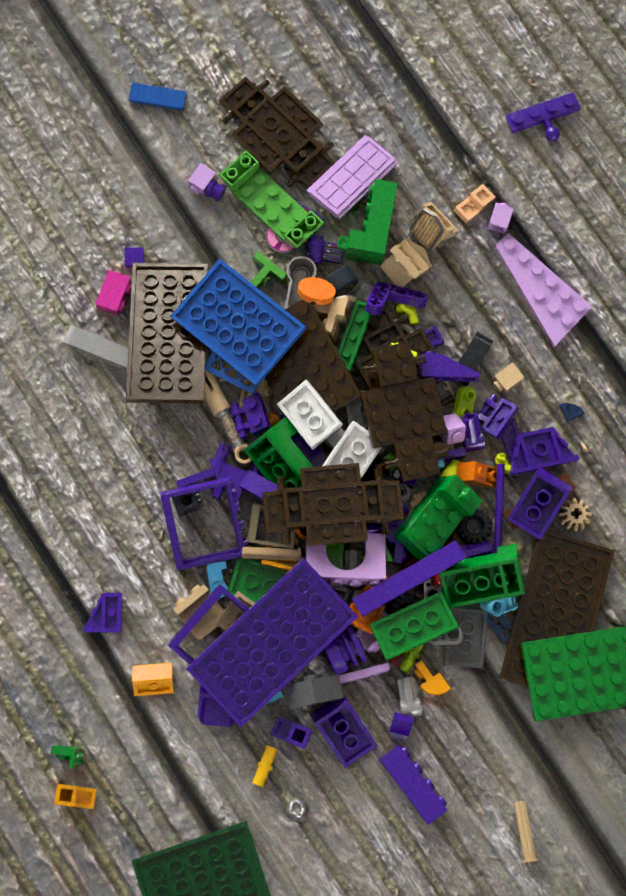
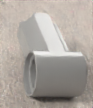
(352, 560)
(408, 702)

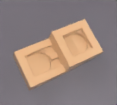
(474, 203)

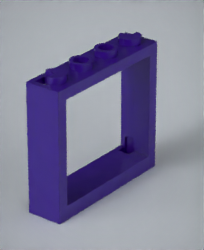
(211, 557)
(197, 616)

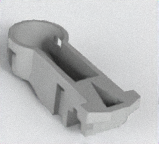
(301, 265)

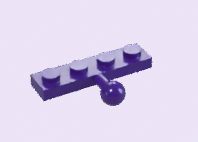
(543, 113)

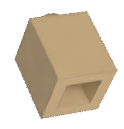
(507, 379)

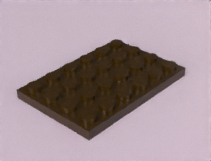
(316, 360)

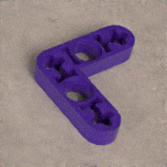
(384, 291)

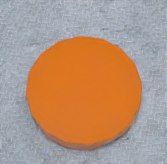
(316, 290)

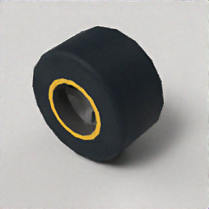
(342, 280)

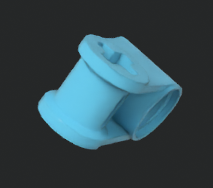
(499, 606)

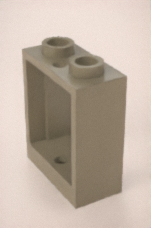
(252, 534)

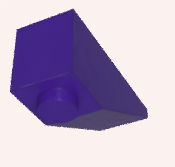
(445, 369)

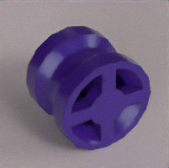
(215, 190)

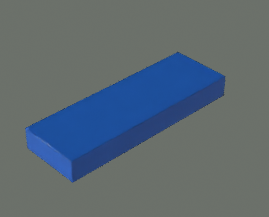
(157, 96)

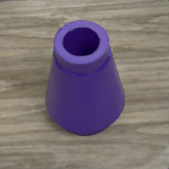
(316, 248)

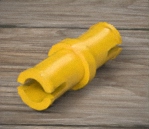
(264, 766)

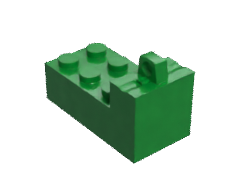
(371, 242)
(278, 455)
(437, 516)
(484, 578)

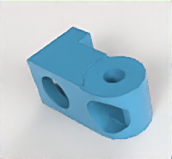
(215, 575)

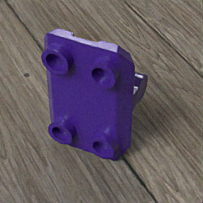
(211, 712)

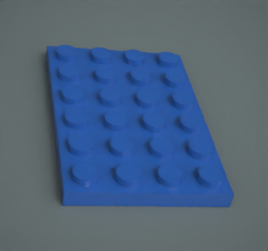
(238, 322)

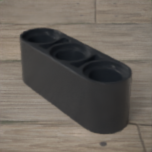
(475, 353)

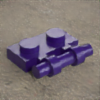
(256, 416)
(499, 418)

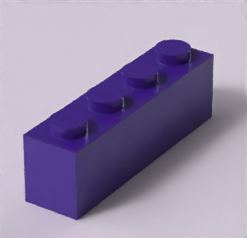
(413, 784)

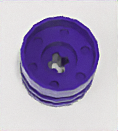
(345, 649)

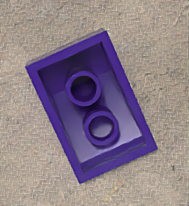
(539, 503)
(343, 730)

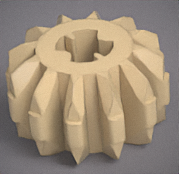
(569, 508)

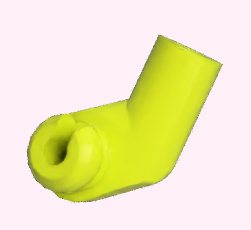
(410, 311)
(501, 459)

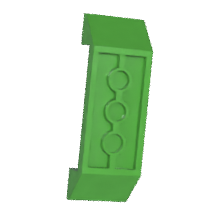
(269, 201)

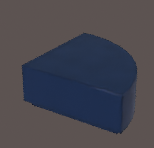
(571, 411)

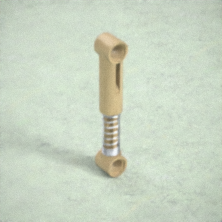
(221, 409)

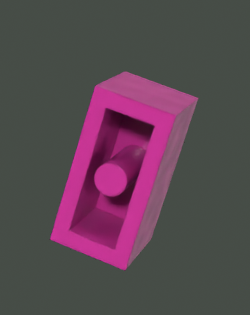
(114, 292)

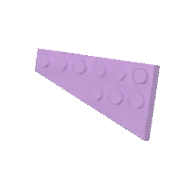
(547, 295)

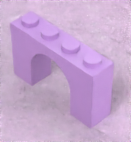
(370, 572)

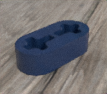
(496, 629)

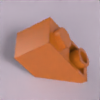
(477, 474)

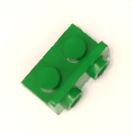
(65, 752)

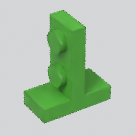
(267, 269)

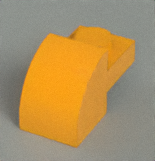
(433, 685)
(75, 796)

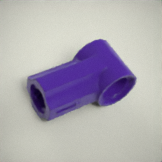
(473, 436)
(476, 549)

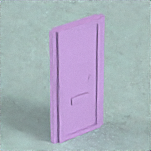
(351, 177)

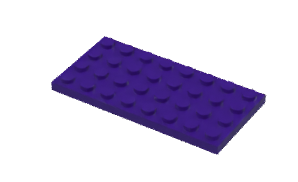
(271, 642)

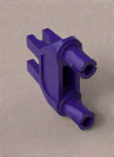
(223, 470)

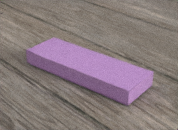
(364, 673)

